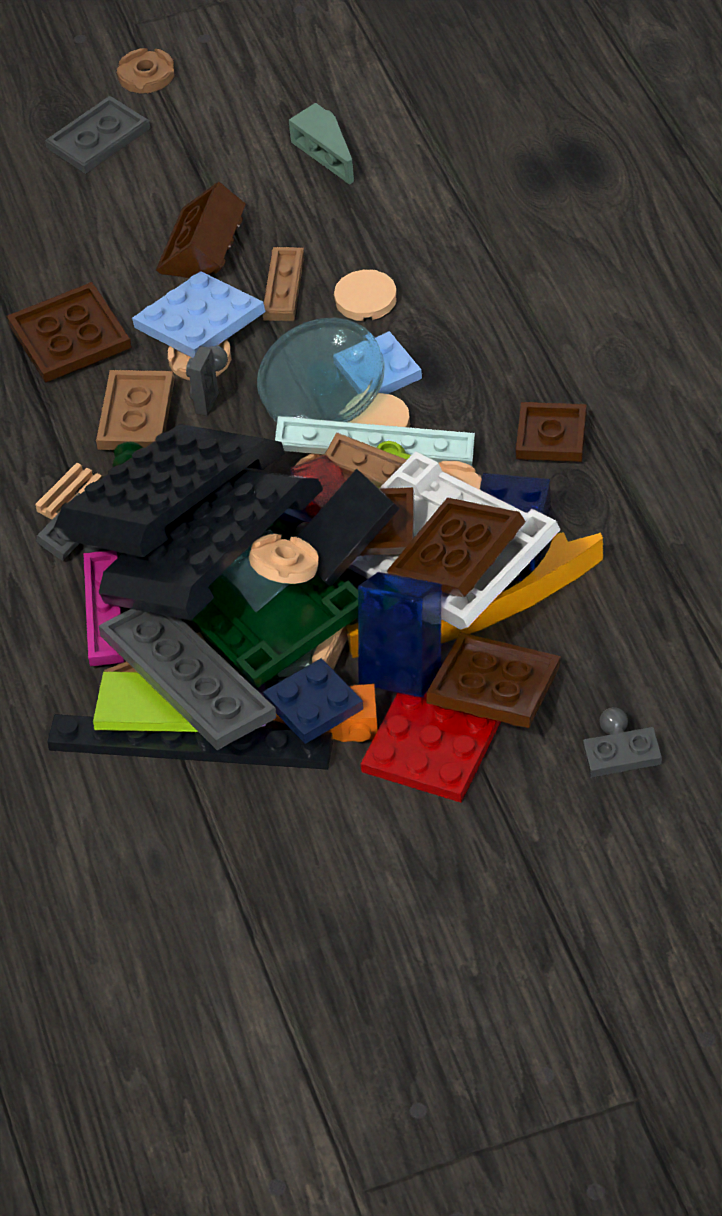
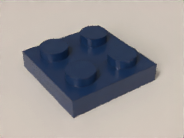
(313, 700)

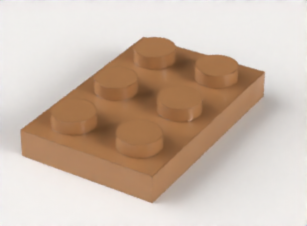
(134, 407)

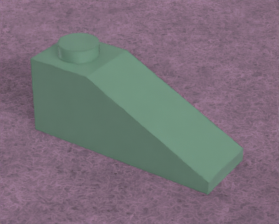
(320, 137)

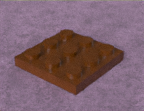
(69, 332)
(458, 545)
(493, 680)

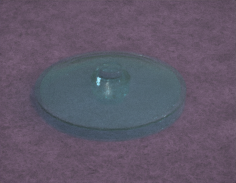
(321, 371)

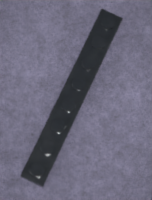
(258, 747)

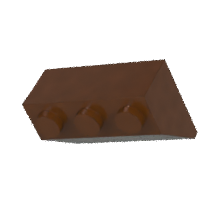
(202, 234)

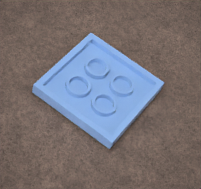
(198, 314)

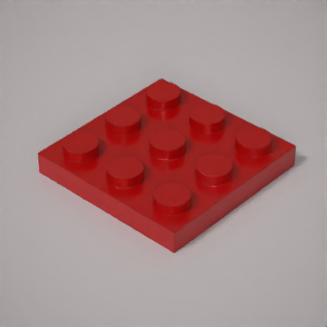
(429, 747)

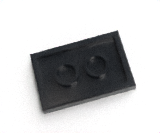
(347, 525)

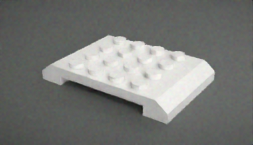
(430, 490)

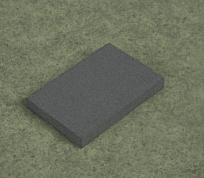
(97, 134)

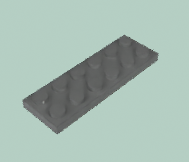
(188, 675)

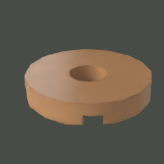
(138, 81)

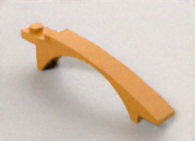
(559, 567)

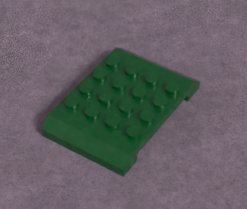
(283, 629)

